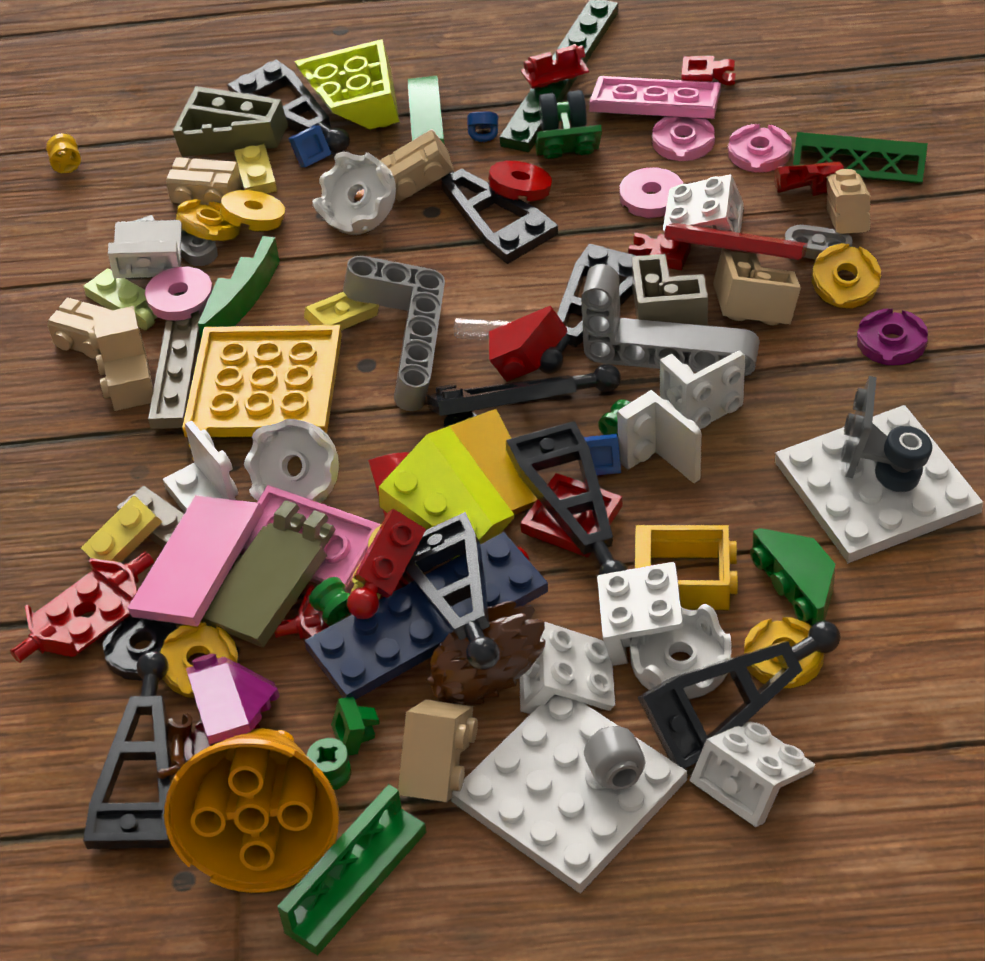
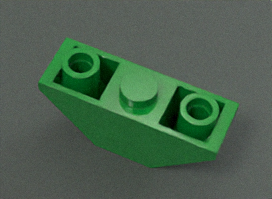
(797, 571)

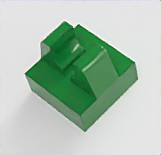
(353, 724)

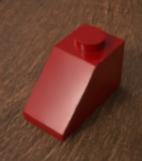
(519, 345)

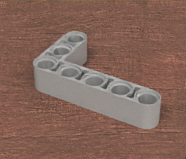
(407, 289)
(645, 342)

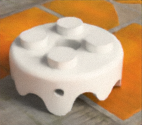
(344, 181)
(280, 442)
(699, 638)

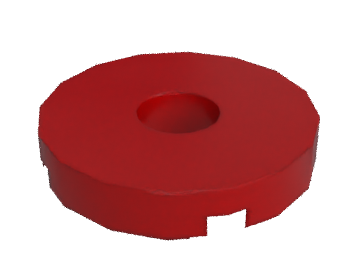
(519, 179)

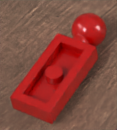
(384, 563)

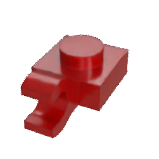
(706, 69)

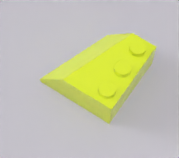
(355, 83)
(443, 482)

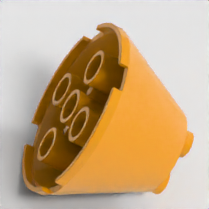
(252, 812)

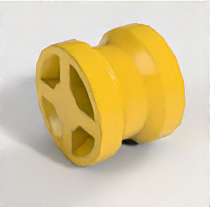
(69, 158)

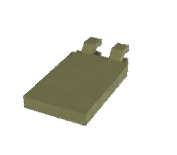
(270, 575)

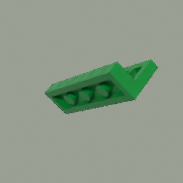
(865, 148)
(350, 872)

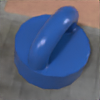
(482, 120)

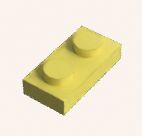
(255, 169)
(339, 311)
(122, 532)

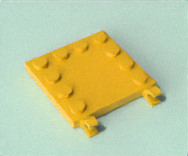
(263, 377)

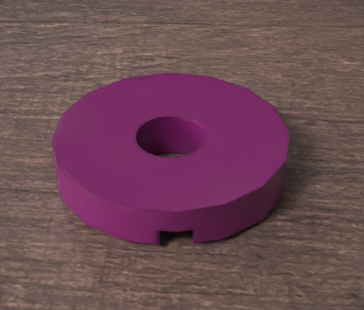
(892, 351)

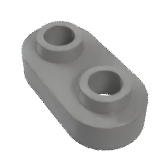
(817, 238)
(197, 250)

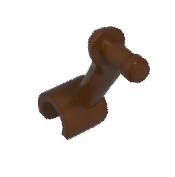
(177, 735)

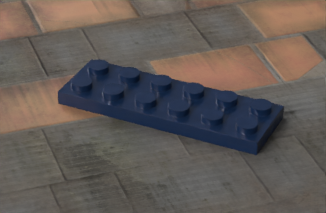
(407, 629)

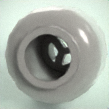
(614, 757)

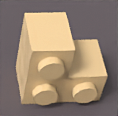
(753, 291)
(121, 358)
(432, 749)

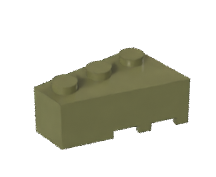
(228, 121)

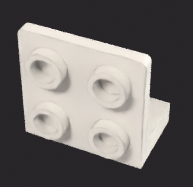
(706, 204)
(145, 248)
(706, 393)
(656, 426)
(205, 476)
(638, 605)
(569, 667)
(747, 769)

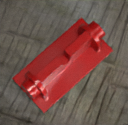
(543, 70)

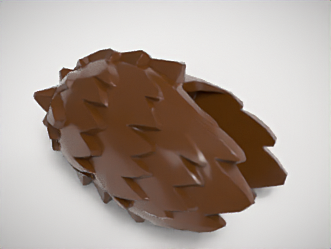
(519, 647)

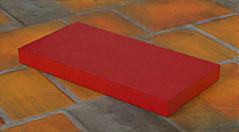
(735, 241)

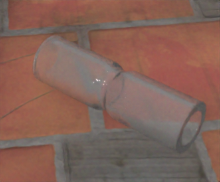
(475, 328)

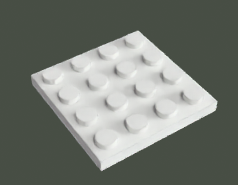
(859, 510)
(546, 799)

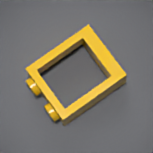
(692, 542)

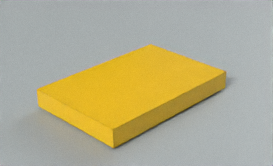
(486, 442)

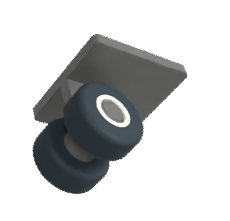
(898, 455)

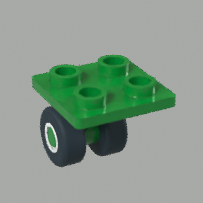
(578, 139)

